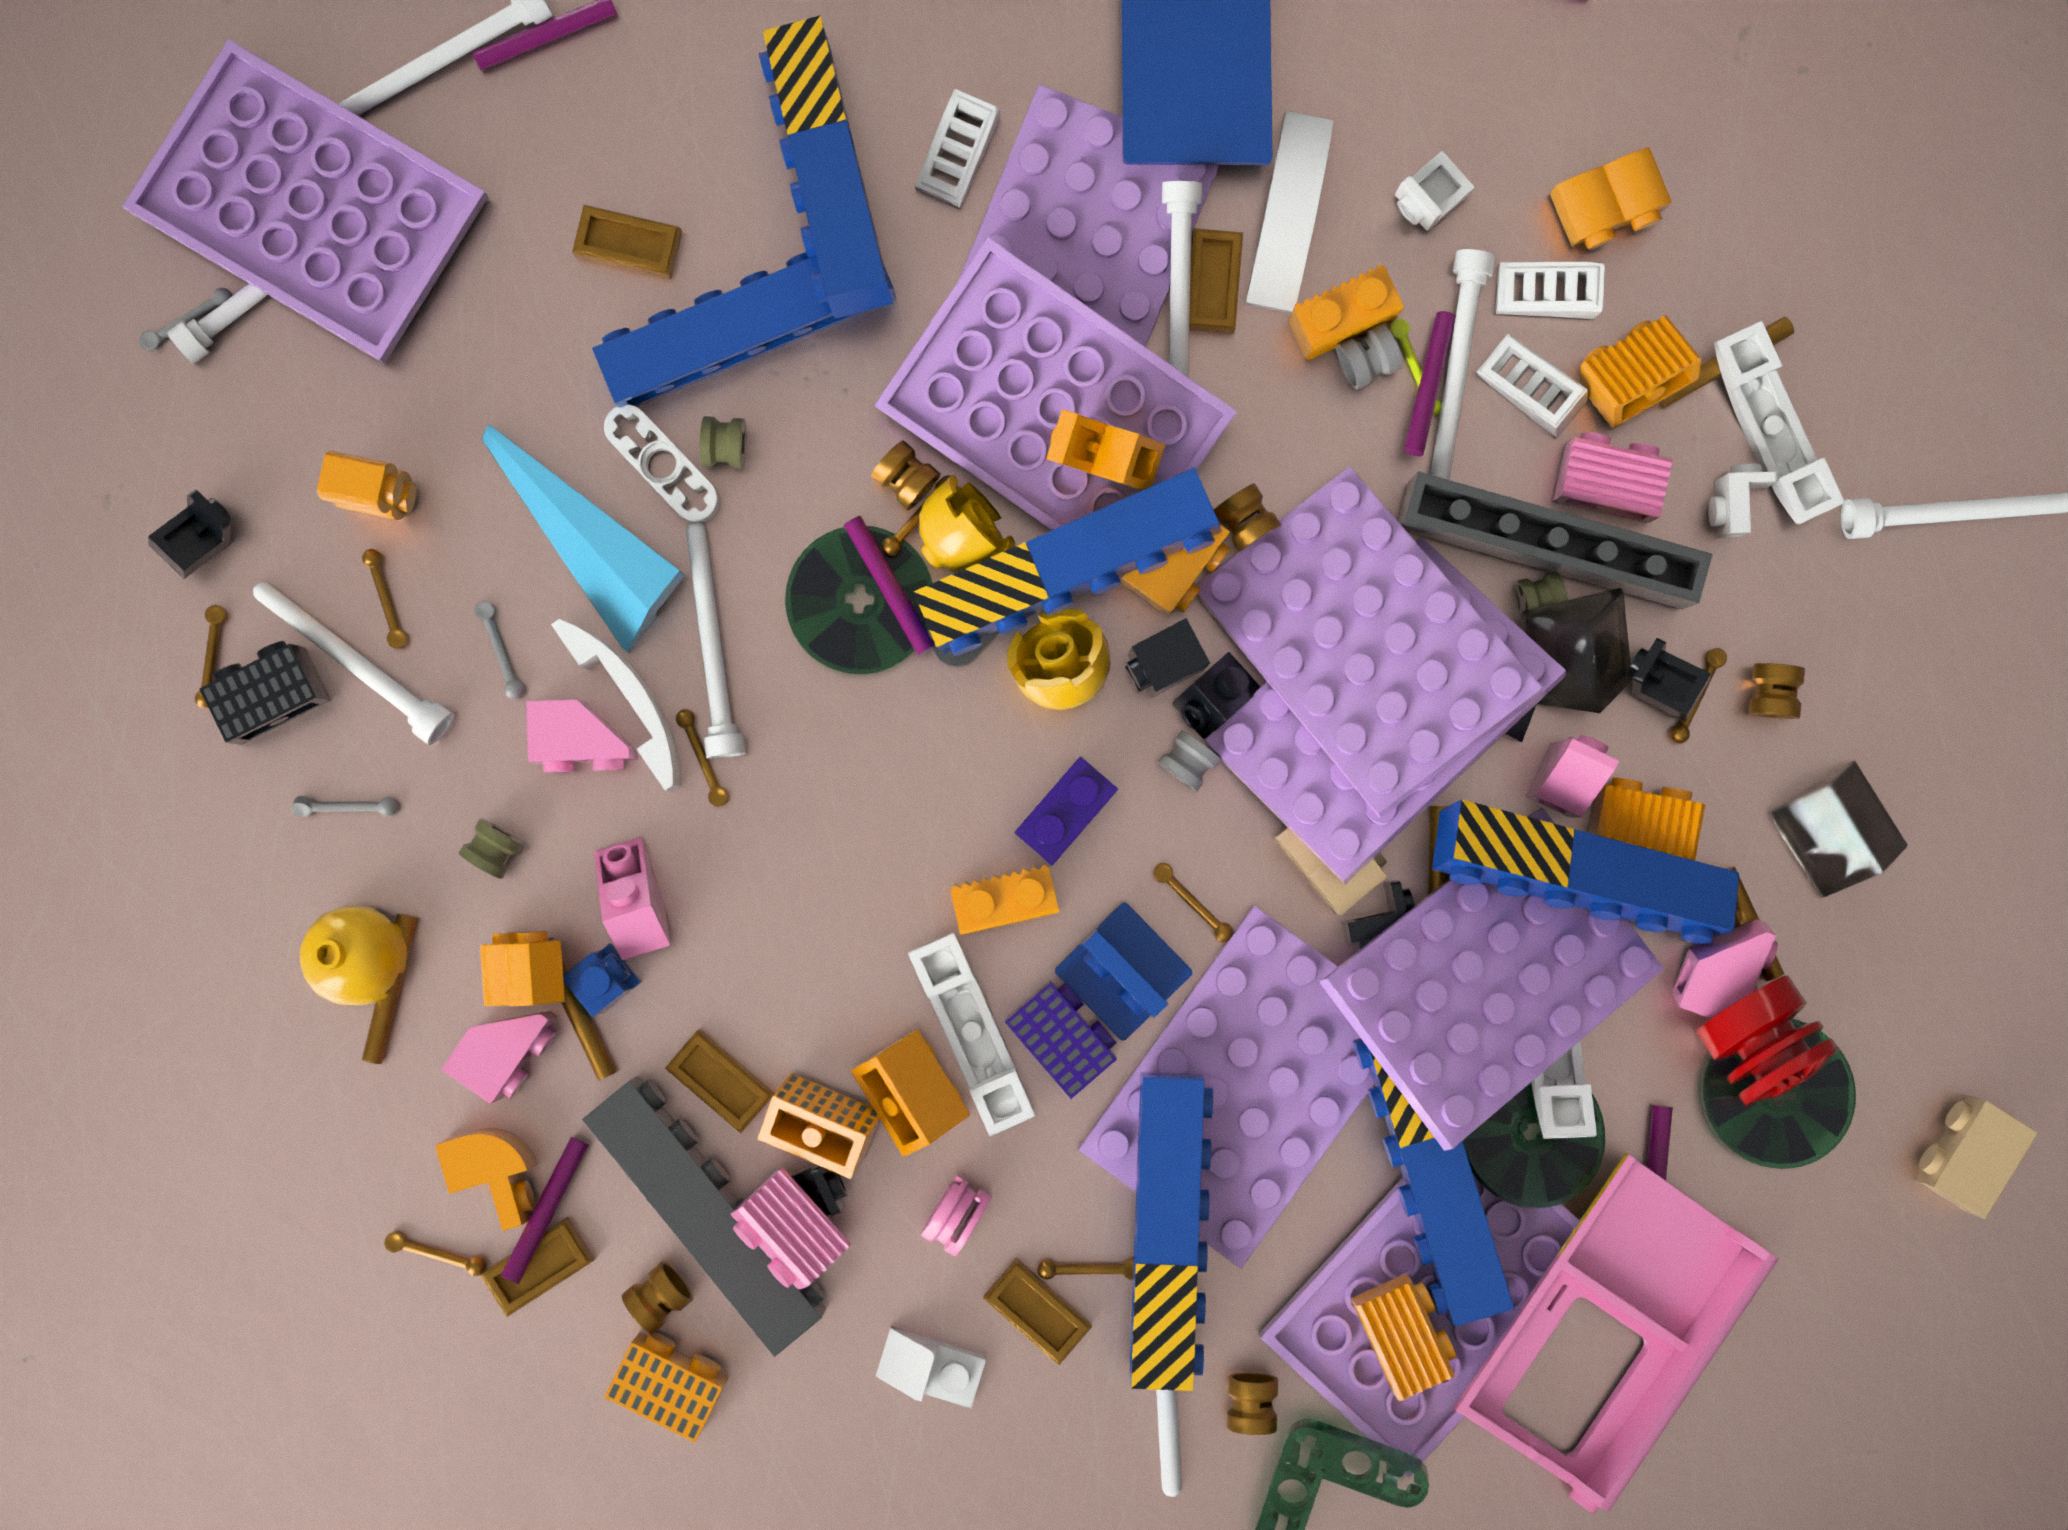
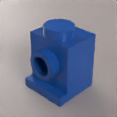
(601, 980)

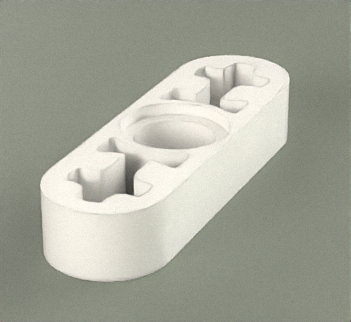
(628, 447)

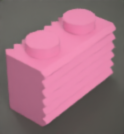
(1613, 478)
(789, 1231)

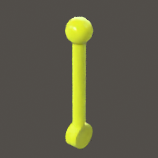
(1400, 330)

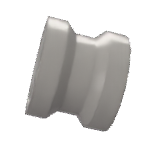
(1189, 760)

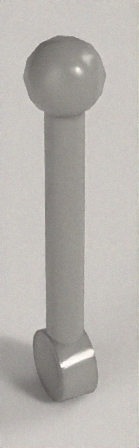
(153, 340)
(486, 612)
(303, 806)

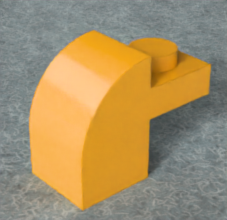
(1105, 450)
(493, 1158)

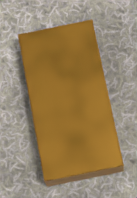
(627, 241)
(1214, 280)
(719, 1080)
(555, 1259)
(1037, 1311)

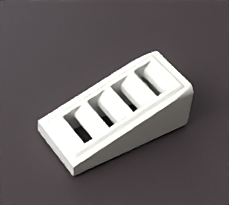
(976, 109)
(1591, 272)
(1538, 411)

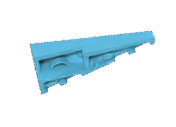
(610, 564)

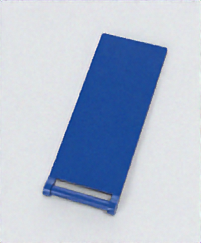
(1196, 82)

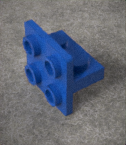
(1123, 971)

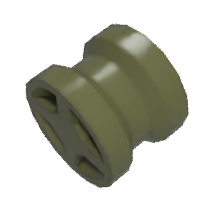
(723, 442)
(1540, 593)
(490, 848)

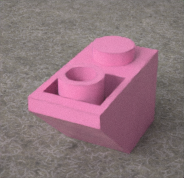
(570, 733)
(1572, 775)
(630, 899)
(1725, 969)
(495, 1052)

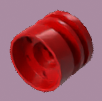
(1767, 1040)

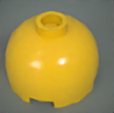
(960, 527)
(1060, 660)
(353, 955)

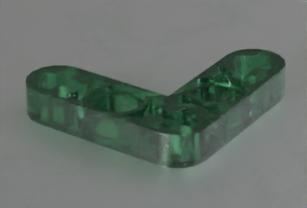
(1328, 1465)

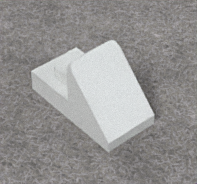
(930, 1367)

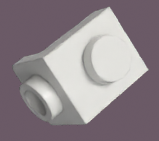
(1432, 191)
(1731, 504)

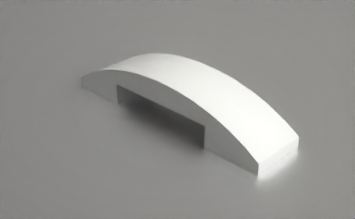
(1290, 212)
(1772, 426)
(660, 751)
(972, 1033)
(1564, 1098)

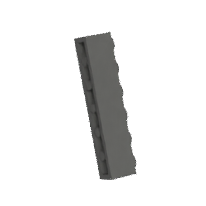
(1554, 541)
(698, 1209)

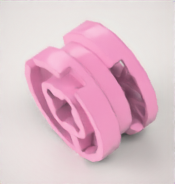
(952, 1211)

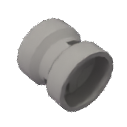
(1369, 356)

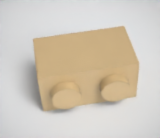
(1975, 1155)

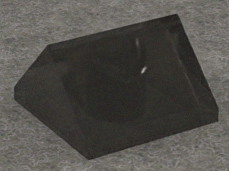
(1590, 643)
(1839, 831)

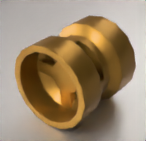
(905, 475)
(1242, 507)
(1776, 702)
(657, 1297)
(1252, 1403)

